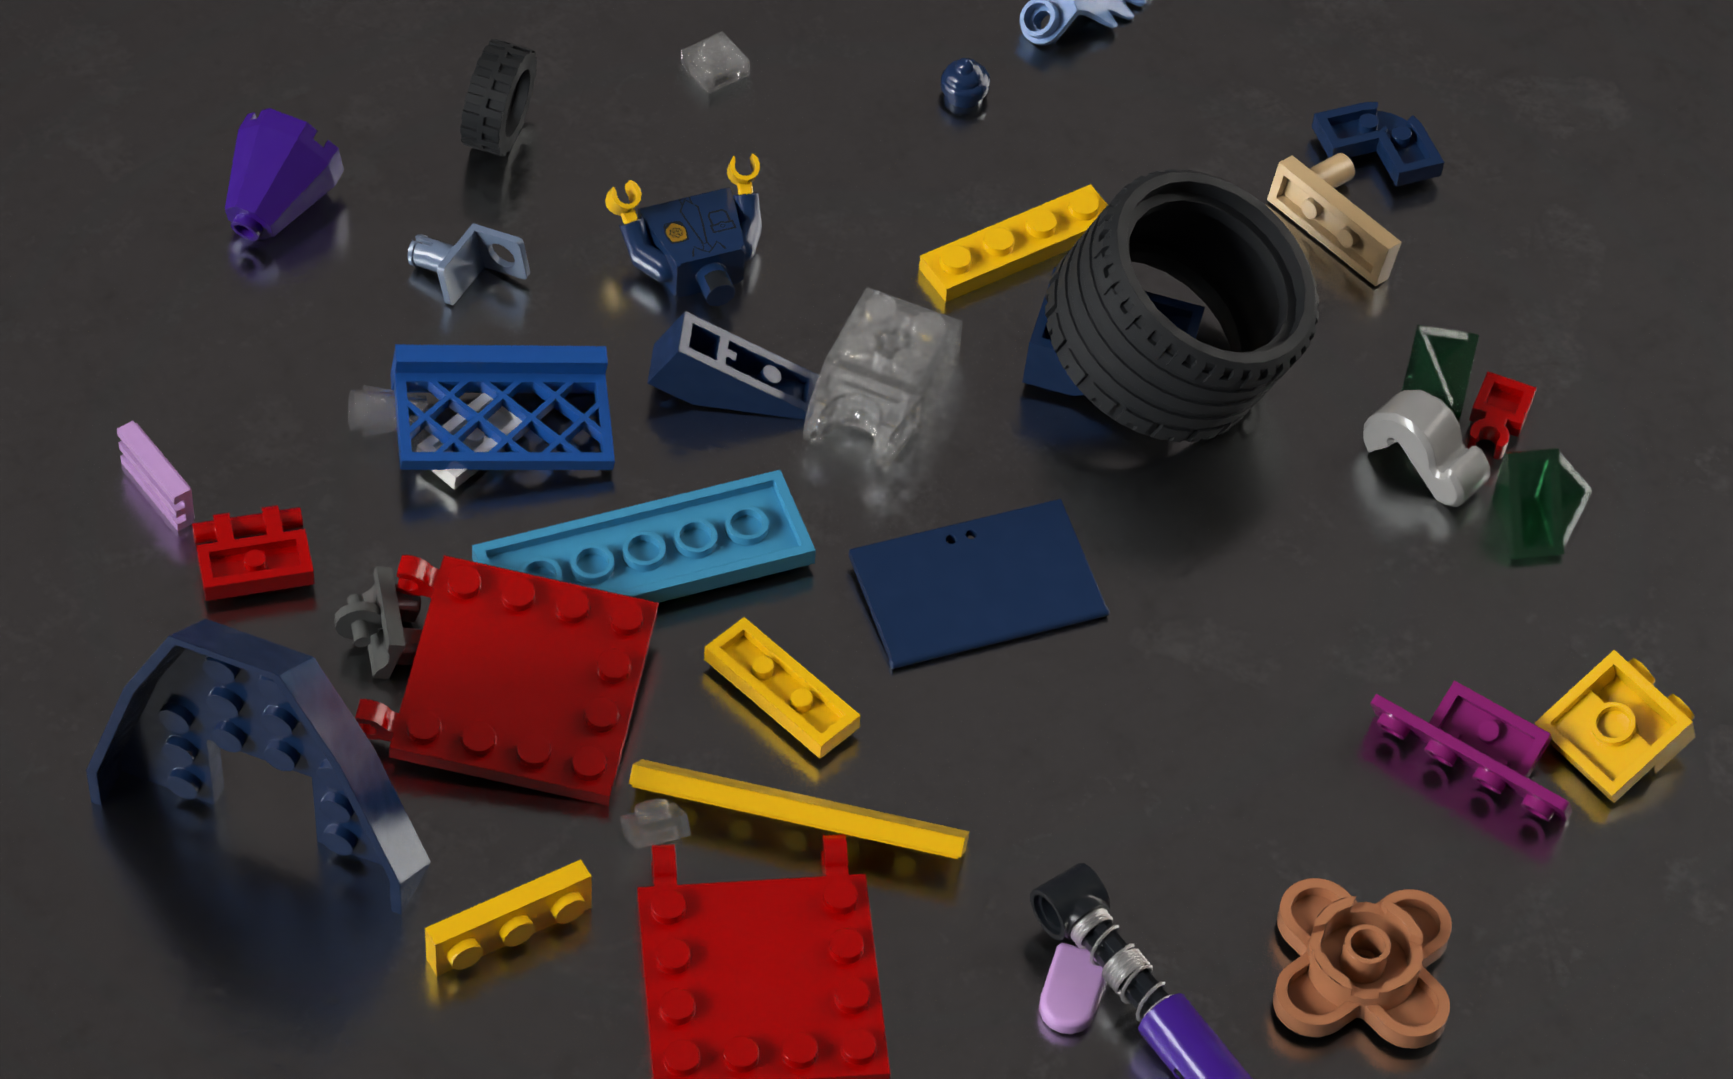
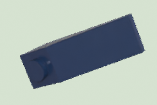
(727, 372)

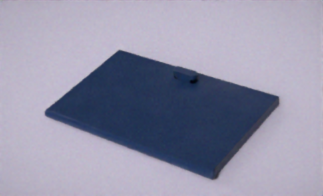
(961, 595)

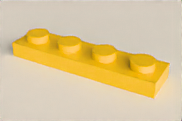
(1011, 244)

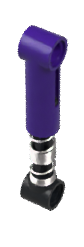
(1077, 909)

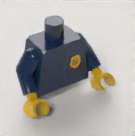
(694, 240)

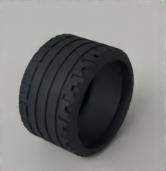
(1223, 250)

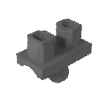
(377, 622)

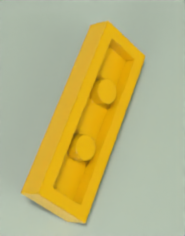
(782, 687)
(508, 918)

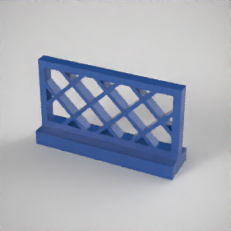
(501, 374)

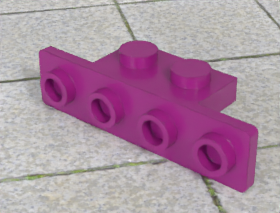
(1484, 738)

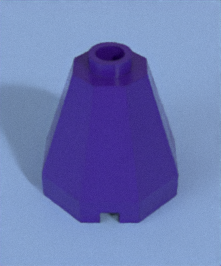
(277, 173)

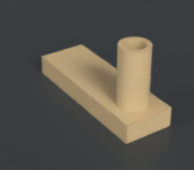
(1316, 206)

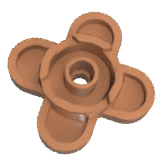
(1362, 963)

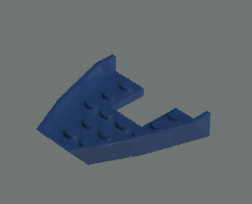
(259, 698)

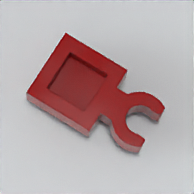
(1499, 411)

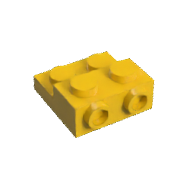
(1618, 725)

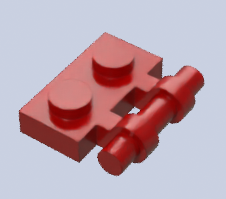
(253, 563)

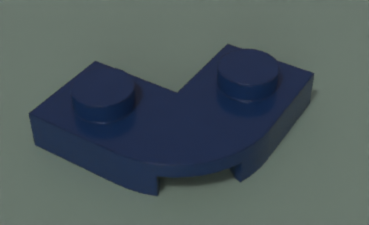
(1399, 142)

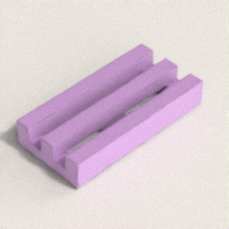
(156, 475)

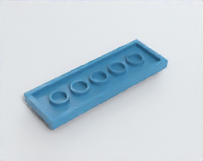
(668, 543)

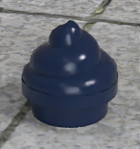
(965, 83)

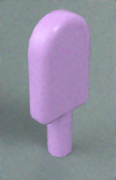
(1071, 990)

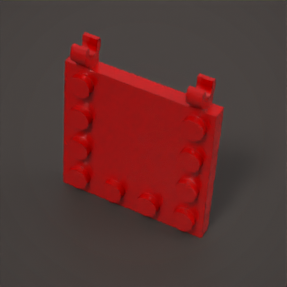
(517, 678)
(762, 975)

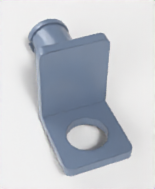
(462, 262)

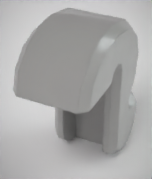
(1432, 443)

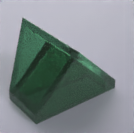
(1441, 364)
(1538, 501)

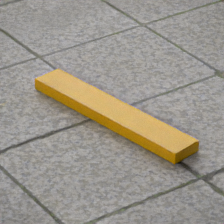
(799, 808)

